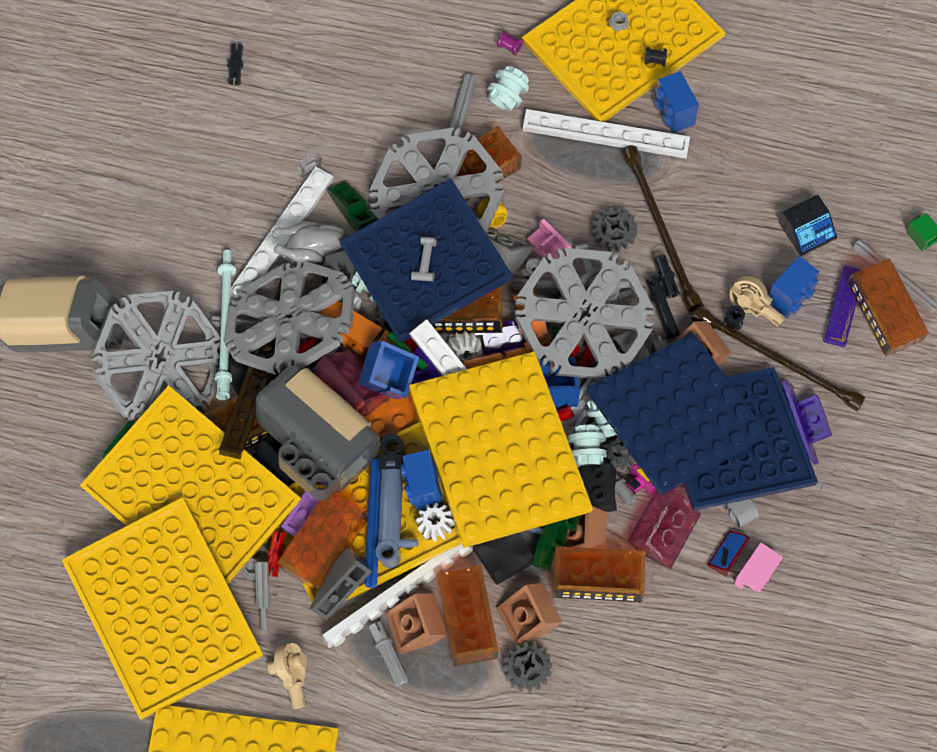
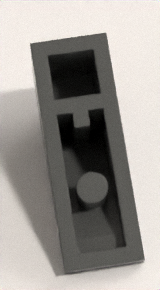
(342, 579)

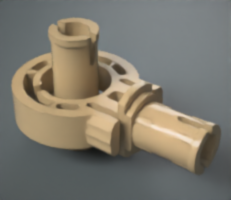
(754, 299)
(291, 671)

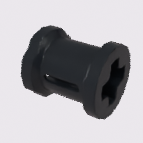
(655, 56)
(738, 323)

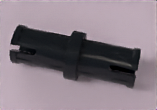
(235, 64)
(666, 276)

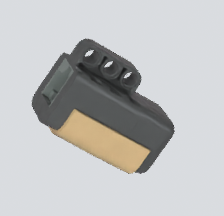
(55, 314)
(315, 430)

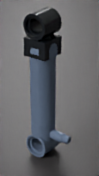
(391, 502)

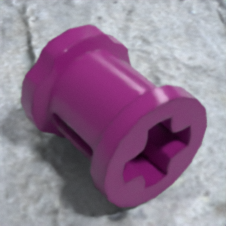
(510, 43)

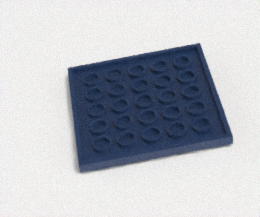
(462, 261)
(677, 413)
(767, 467)

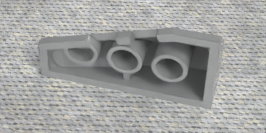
(511, 249)

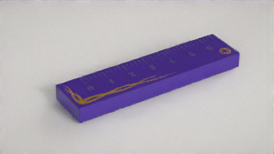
(842, 311)

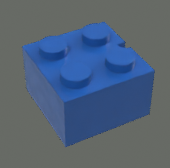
(676, 102)
(794, 287)
(388, 370)
(563, 389)
(421, 480)

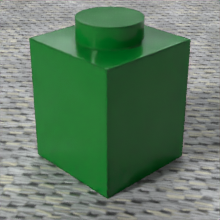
(923, 231)

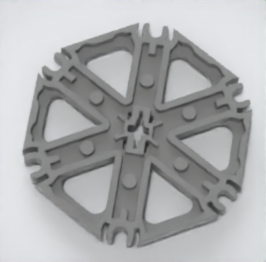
(446, 168)
(563, 311)
(286, 330)
(165, 340)

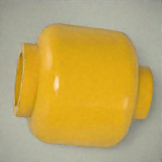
(500, 215)

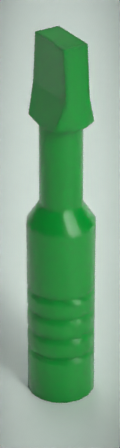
(392, 338)

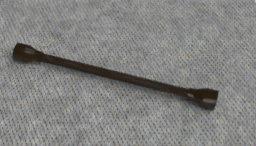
(633, 160)
(851, 398)

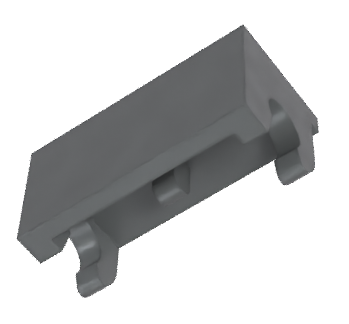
(339, 262)

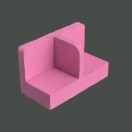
(547, 240)
(758, 568)

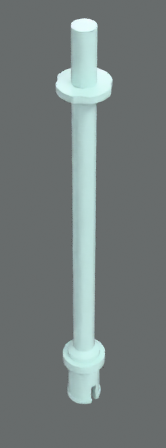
(223, 377)

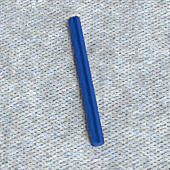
(373, 523)

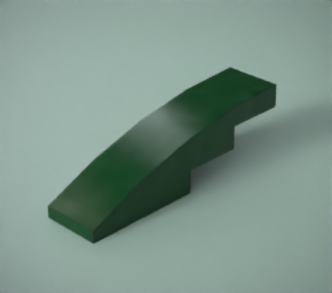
(351, 206)
(552, 536)

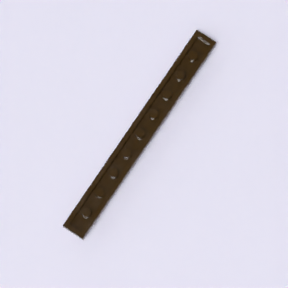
(245, 407)

